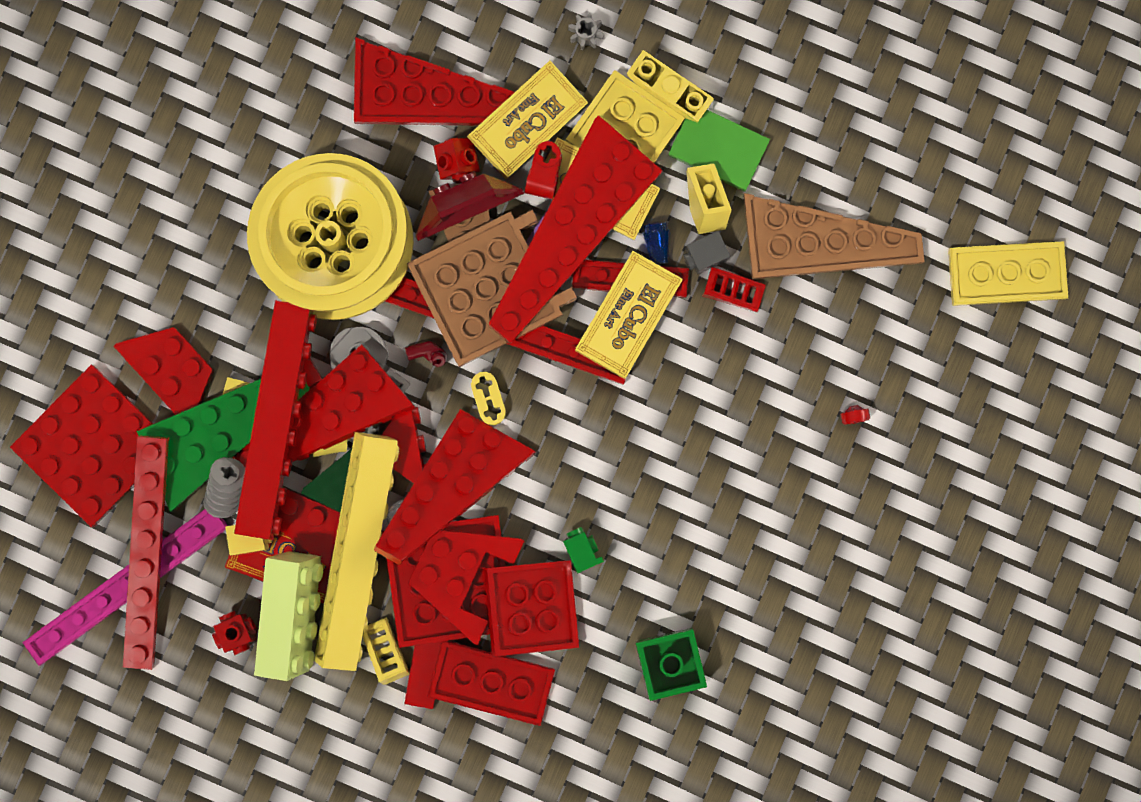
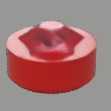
(855, 414)

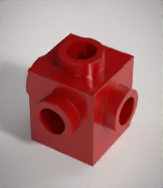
(456, 159)
(245, 632)

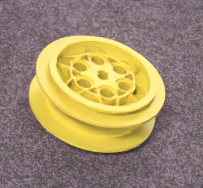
(291, 207)

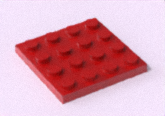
(86, 445)
(414, 616)

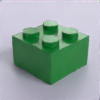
(671, 664)

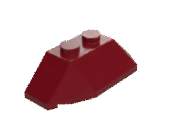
(463, 201)

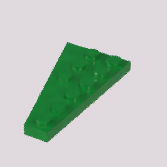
(203, 436)

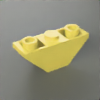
(669, 87)

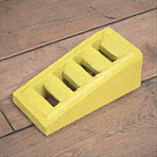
(395, 674)

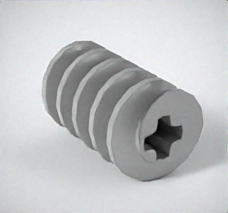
(224, 487)

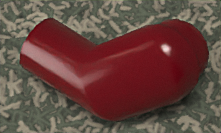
(429, 351)

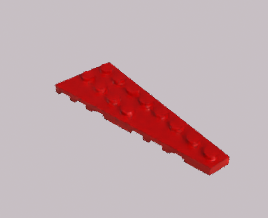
(591, 200)

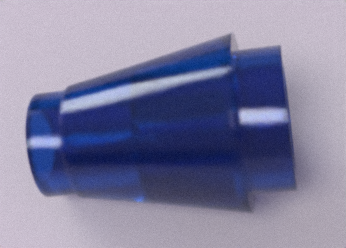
(657, 242)

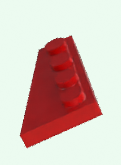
(310, 525)

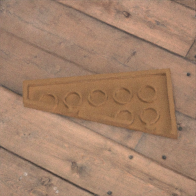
(811, 241)

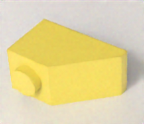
(707, 199)

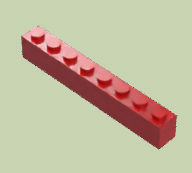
(274, 421)

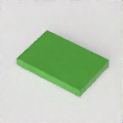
(723, 143)

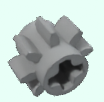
(588, 24)

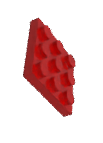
(531, 608)

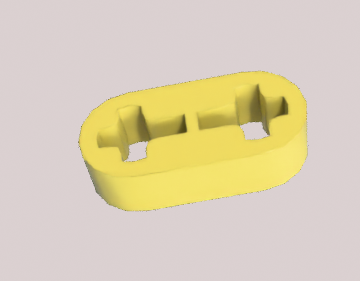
(495, 396)

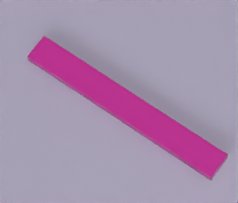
(113, 593)

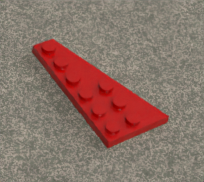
(416, 92)

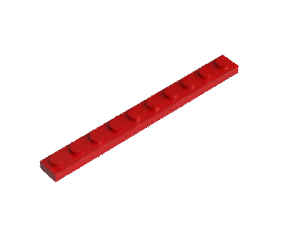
(541, 341)

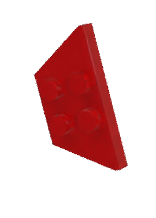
(169, 367)

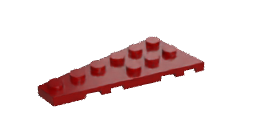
(342, 403)
(457, 476)

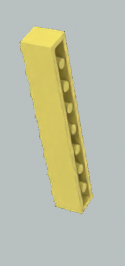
(354, 555)

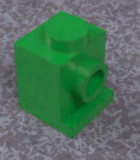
(582, 550)

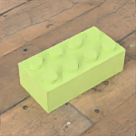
(288, 615)

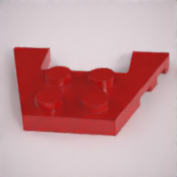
(448, 571)

